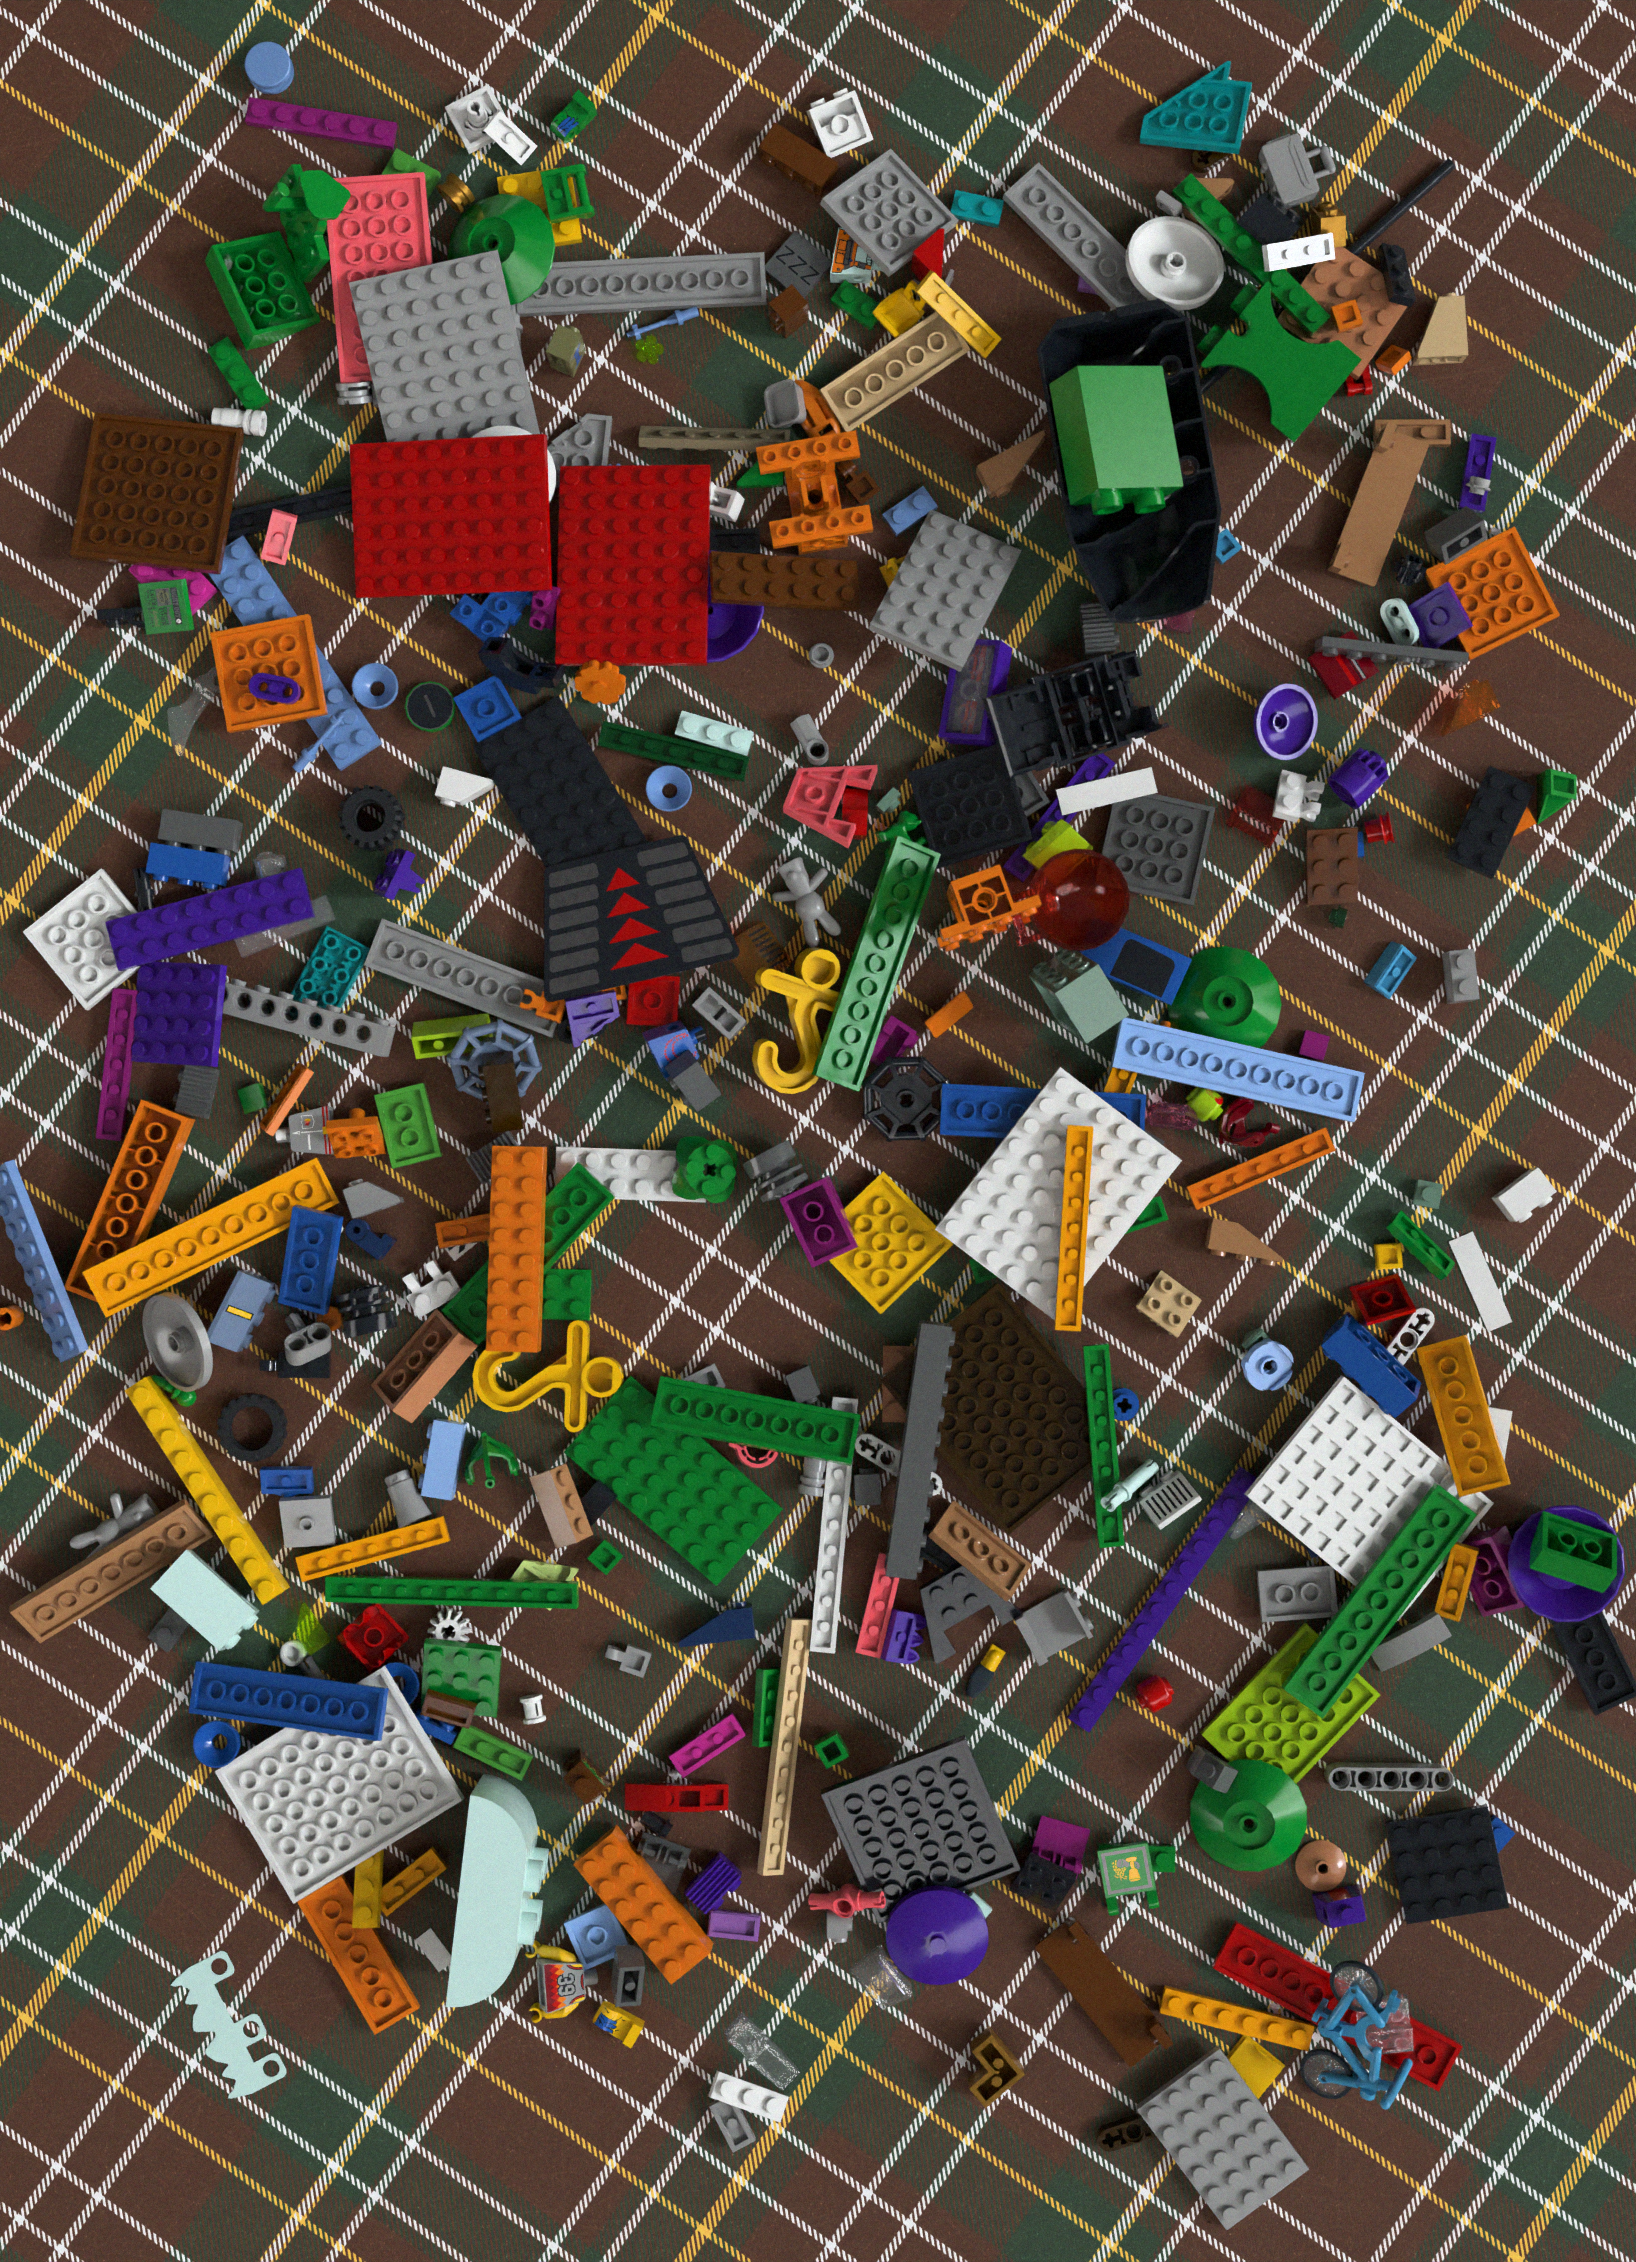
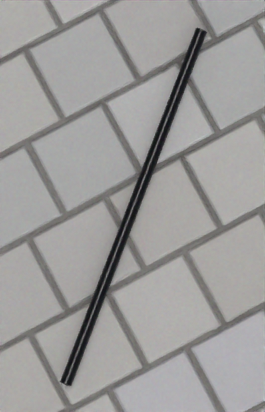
(1363, 241)

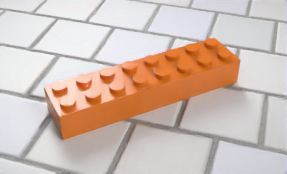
(132, 1189)
(516, 1249)

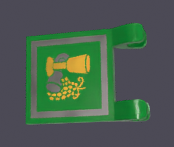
(1127, 1871)

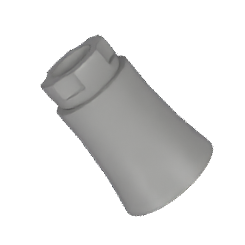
(406, 1499)

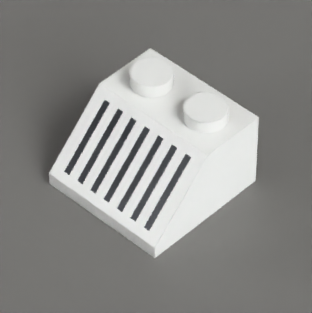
(1168, 1498)

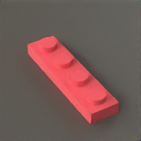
(877, 1611)

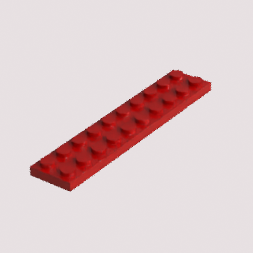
(1302, 1986)

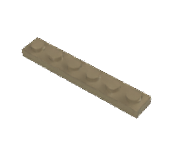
(710, 438)

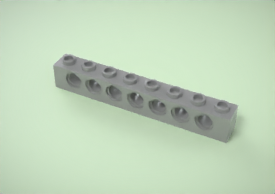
(378, 1042)

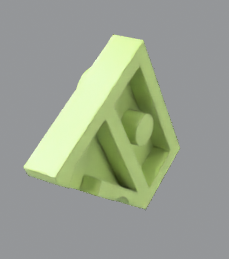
(544, 1571)

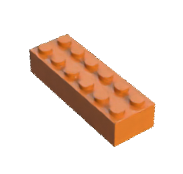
(643, 1904)

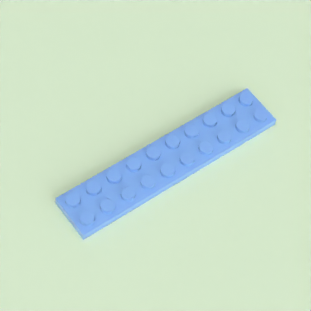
(1237, 1069)

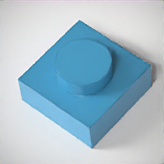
(1226, 546)

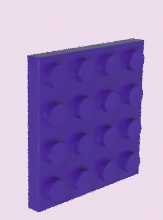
(179, 1013)

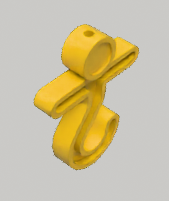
(809, 992)
(570, 1373)

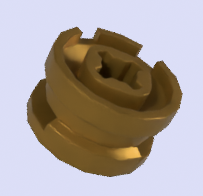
(455, 192)

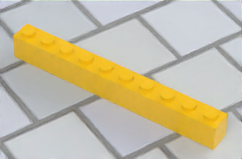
(207, 1489)

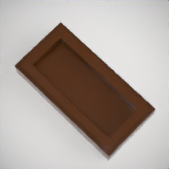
(448, 1708)

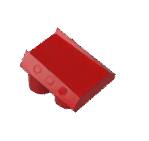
(372, 1637)

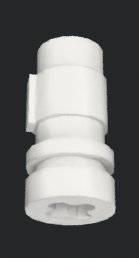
(250, 421)

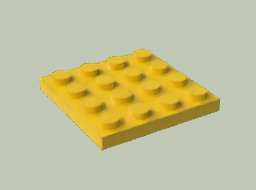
(892, 1241)

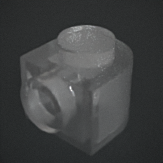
(269, 864)

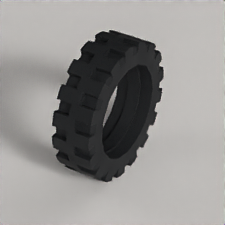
(226, 1434)

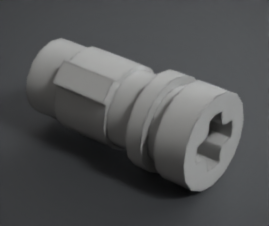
(812, 1477)

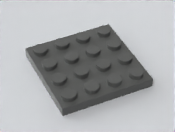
(1159, 845)

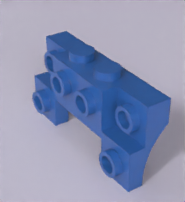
(494, 615)

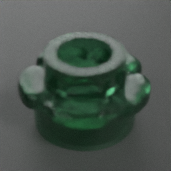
(1338, 917)

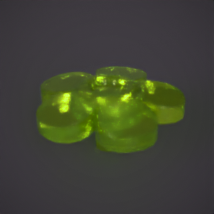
(649, 350)

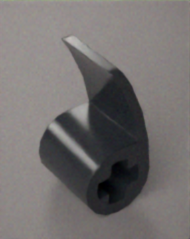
(597, 1501)

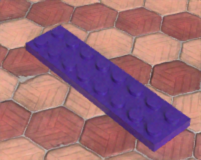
(210, 919)

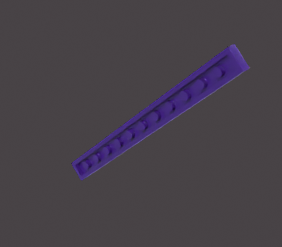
(1162, 1601)

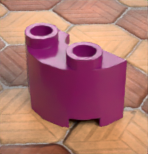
(893, 1041)

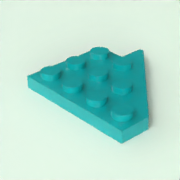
(1202, 116)

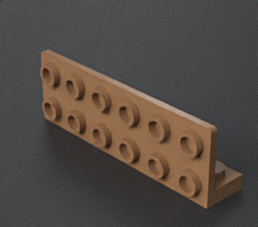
(1378, 506)

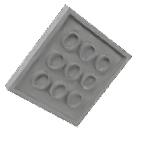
(888, 211)

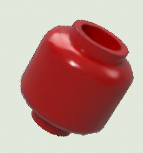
(1154, 1693)

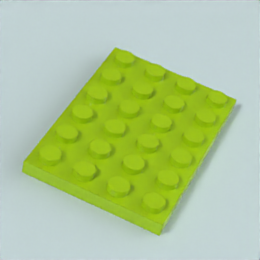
(1274, 1725)

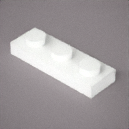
(1298, 252)
(748, 2096)

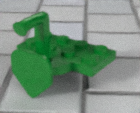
(304, 207)

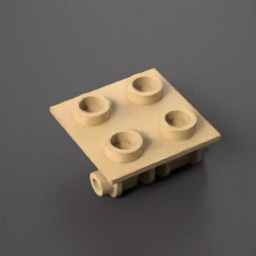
(1168, 1304)

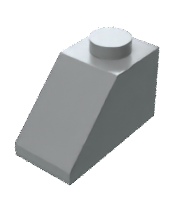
(368, 1198)

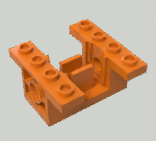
(808, 472)
(972, 921)

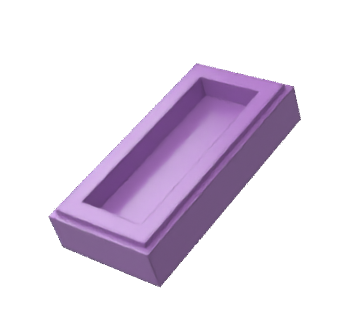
(734, 1925)

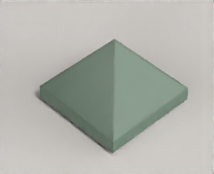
(1253, 1337)

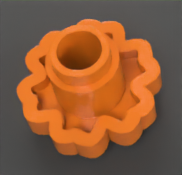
(600, 682)

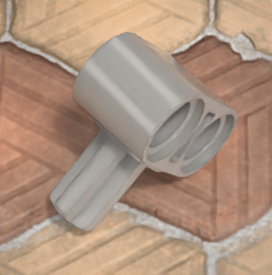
(306, 1340)

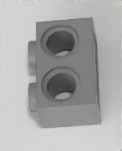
(719, 1014)

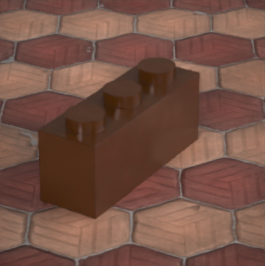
(797, 160)

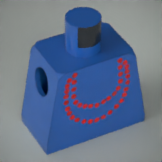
(672, 1041)

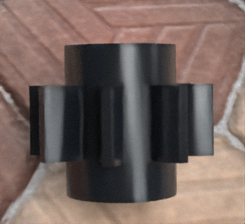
(1409, 569)

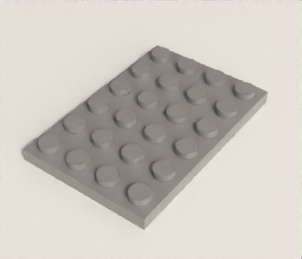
(945, 590)
(1222, 2137)

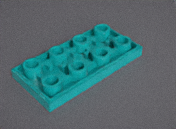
(330, 971)

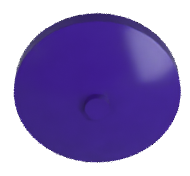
(937, 1935)

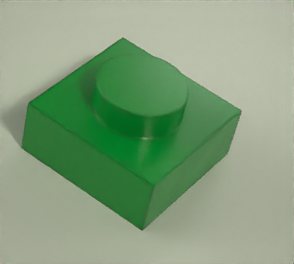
(605, 1557)

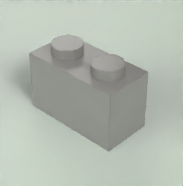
(1460, 976)

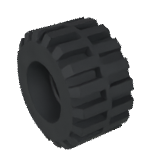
(353, 807)

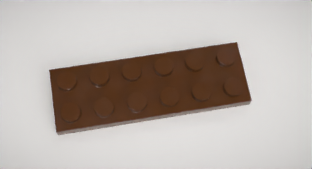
(784, 581)

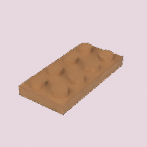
(979, 1550)

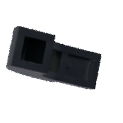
(517, 670)

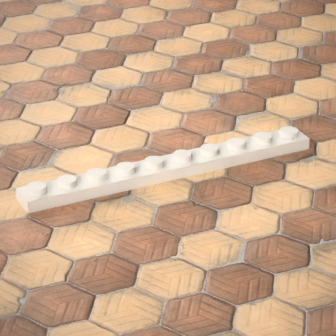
(831, 1547)

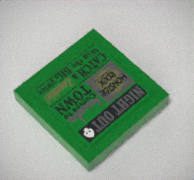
(166, 606)

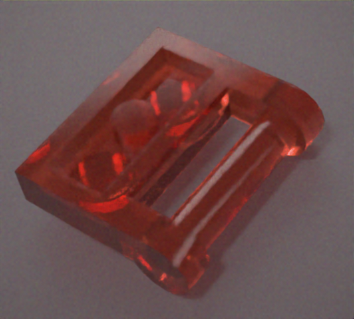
(1260, 808)

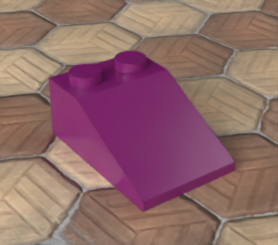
(819, 1221)

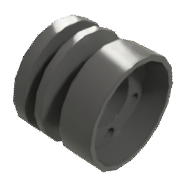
(775, 1171)

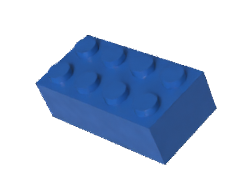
(1370, 1365)

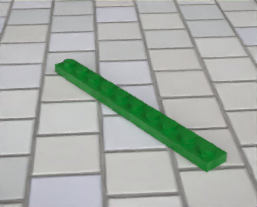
(452, 1591)

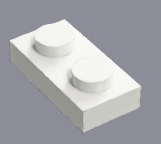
(509, 137)

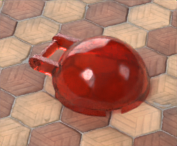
(1080, 899)

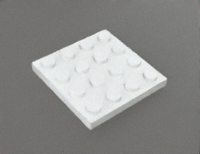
(77, 940)

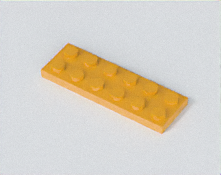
(1463, 1416)

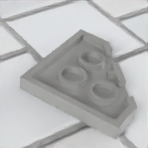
(583, 444)

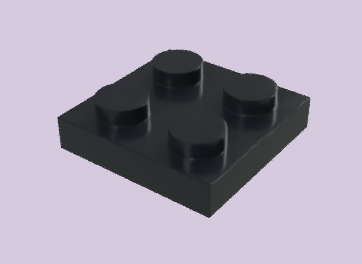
(1042, 1882)

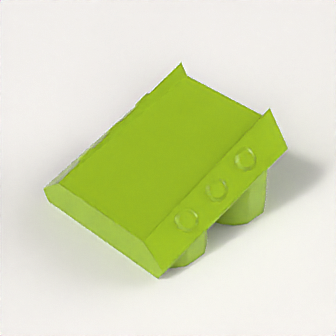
(1055, 838)

